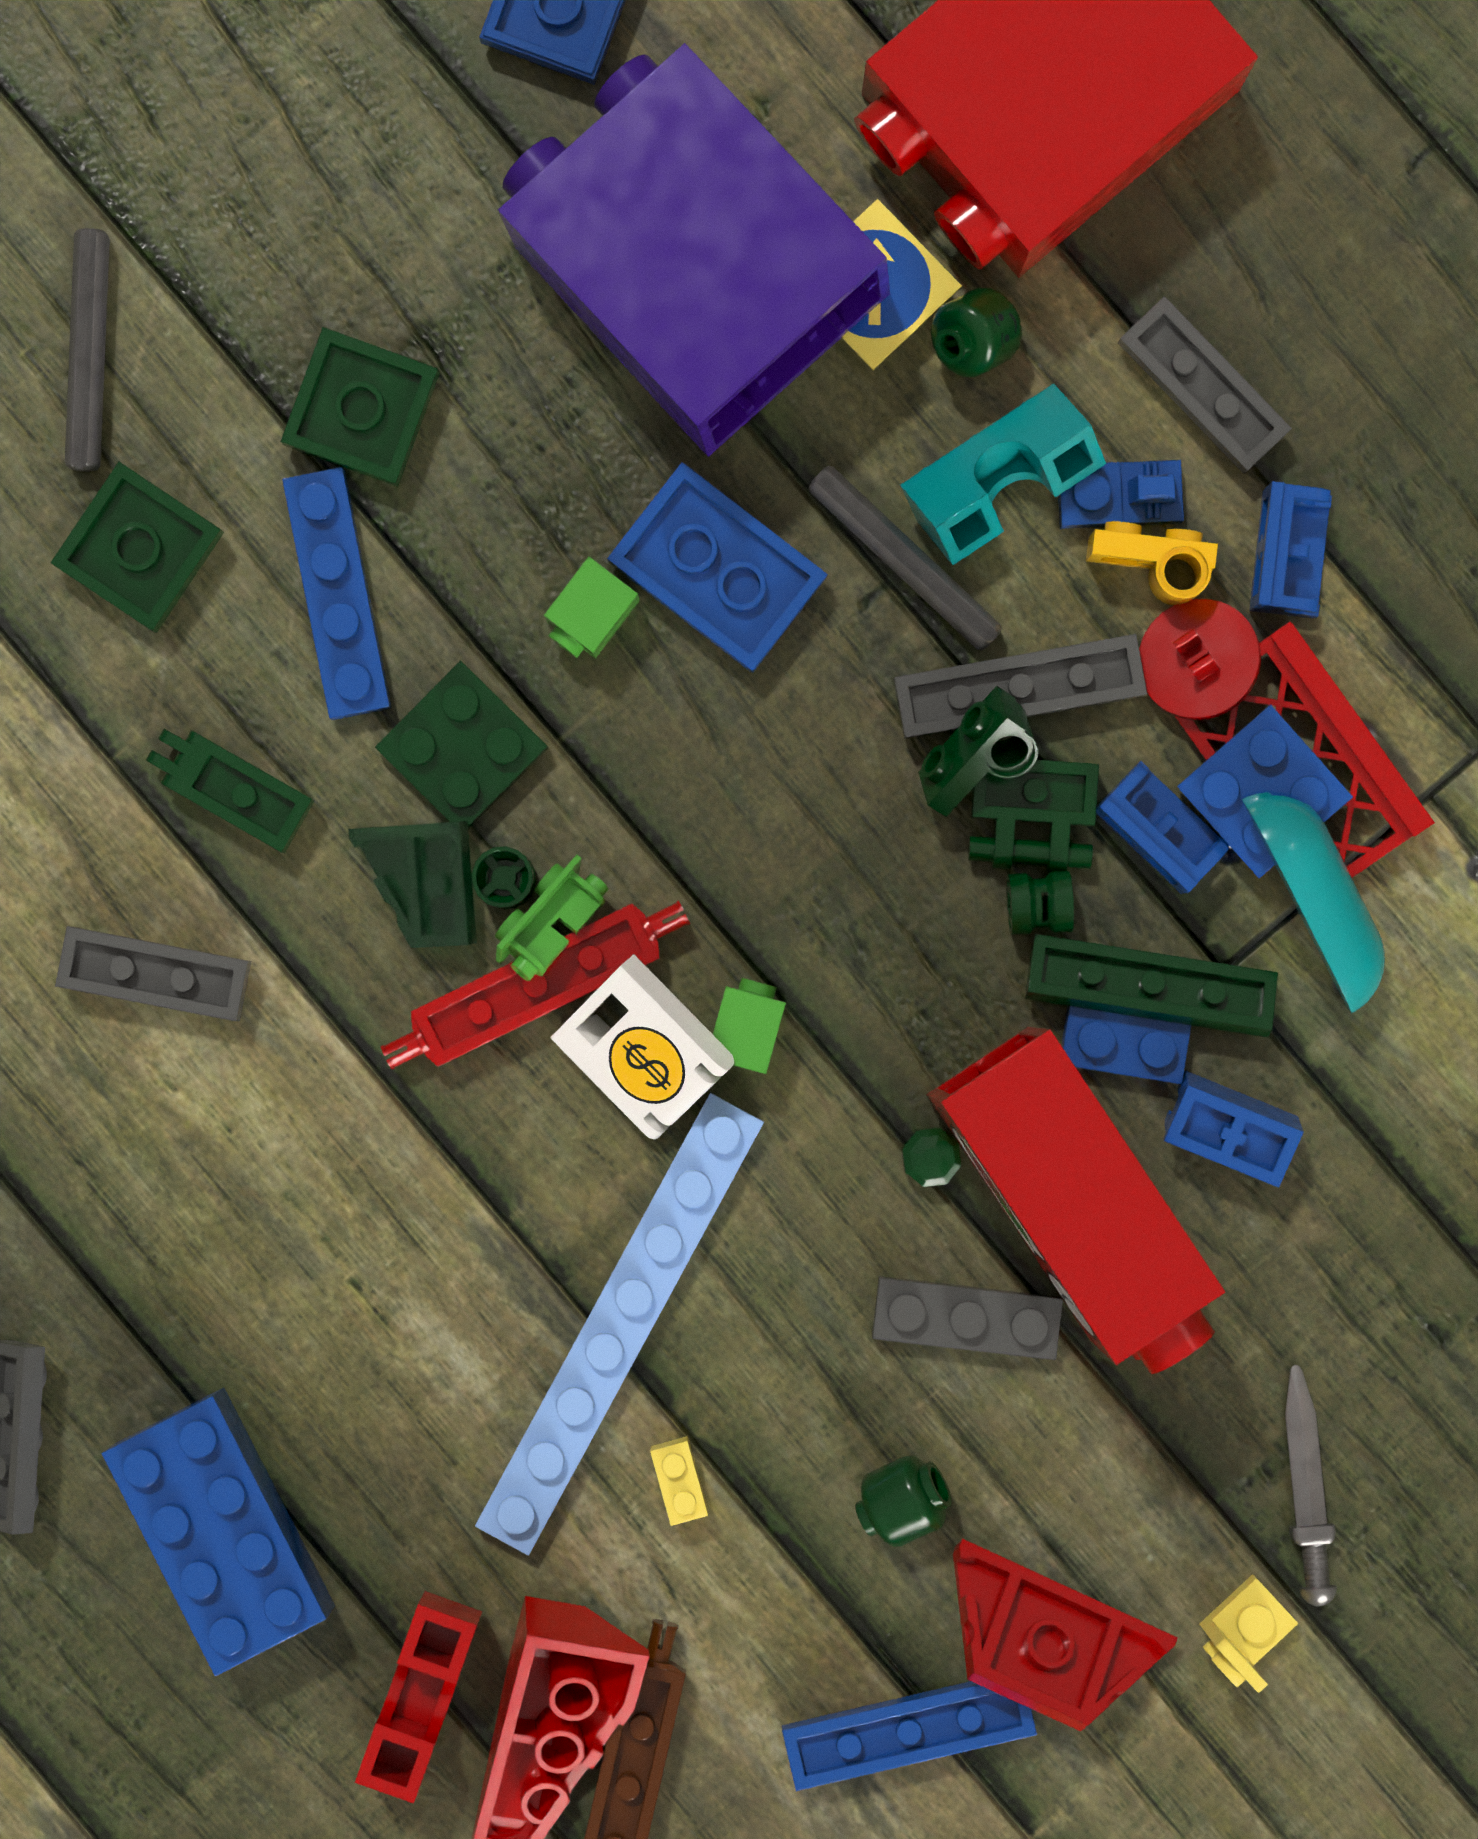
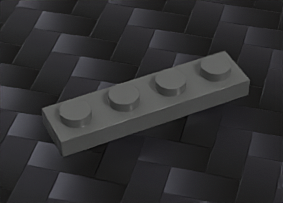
(1038, 680)

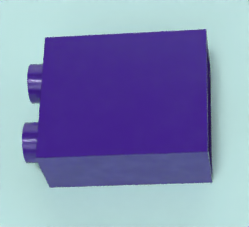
(692, 244)

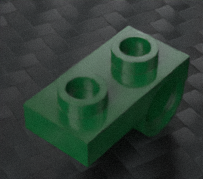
(974, 750)

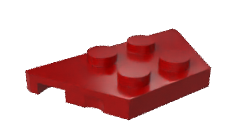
(1047, 1640)

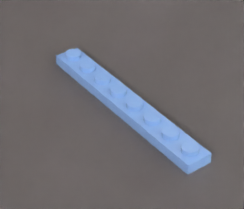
(619, 1324)

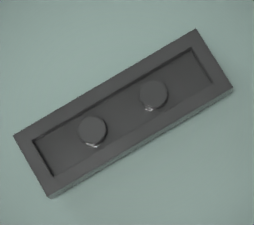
(1204, 385)
(153, 973)
(967, 1318)
(21, 1434)

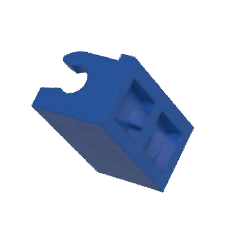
(1290, 550)
(1162, 828)
(1233, 1129)

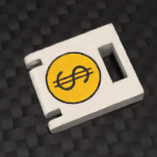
(653, 1057)

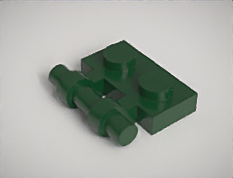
(1047, 793)

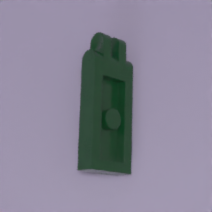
(233, 789)

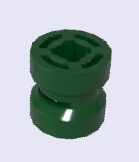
(498, 870)
(1025, 902)

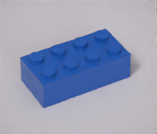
(219, 1531)

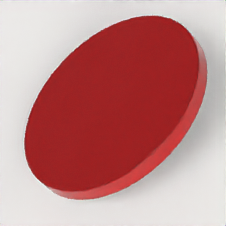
(1200, 659)

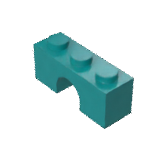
(1035, 441)

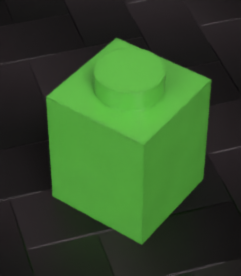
(590, 610)
(749, 1023)

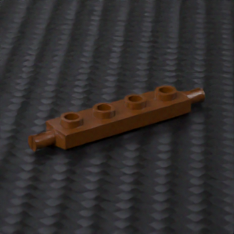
(639, 1749)

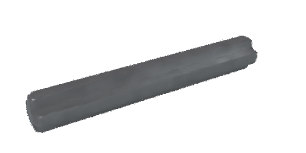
(87, 350)
(905, 558)

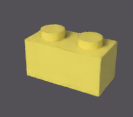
(679, 1481)

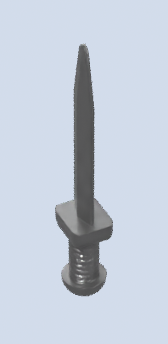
(1311, 1526)

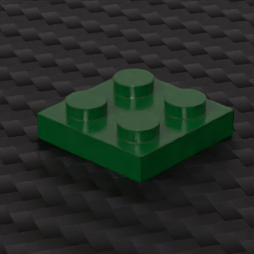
(360, 406)
(137, 547)
(461, 746)

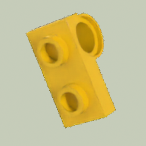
(1125, 546)

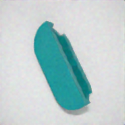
(1322, 893)

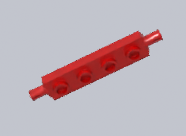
(507, 1001)

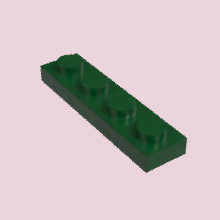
(1151, 985)

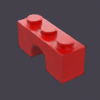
(418, 1697)

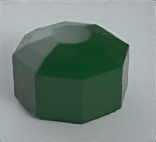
(931, 1156)

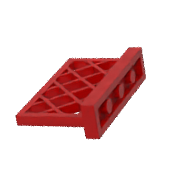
(1347, 735)

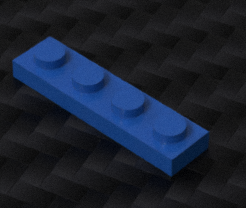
(336, 593)
(902, 1733)

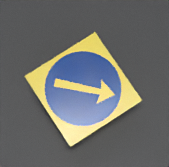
(916, 288)

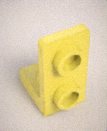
(1245, 1630)

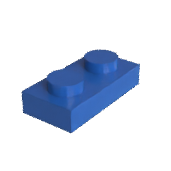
(1126, 1044)

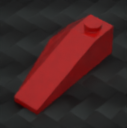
(559, 1704)

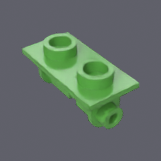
(563, 899)

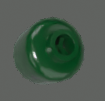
(976, 332)
(903, 1501)

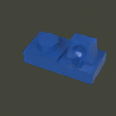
(1125, 493)

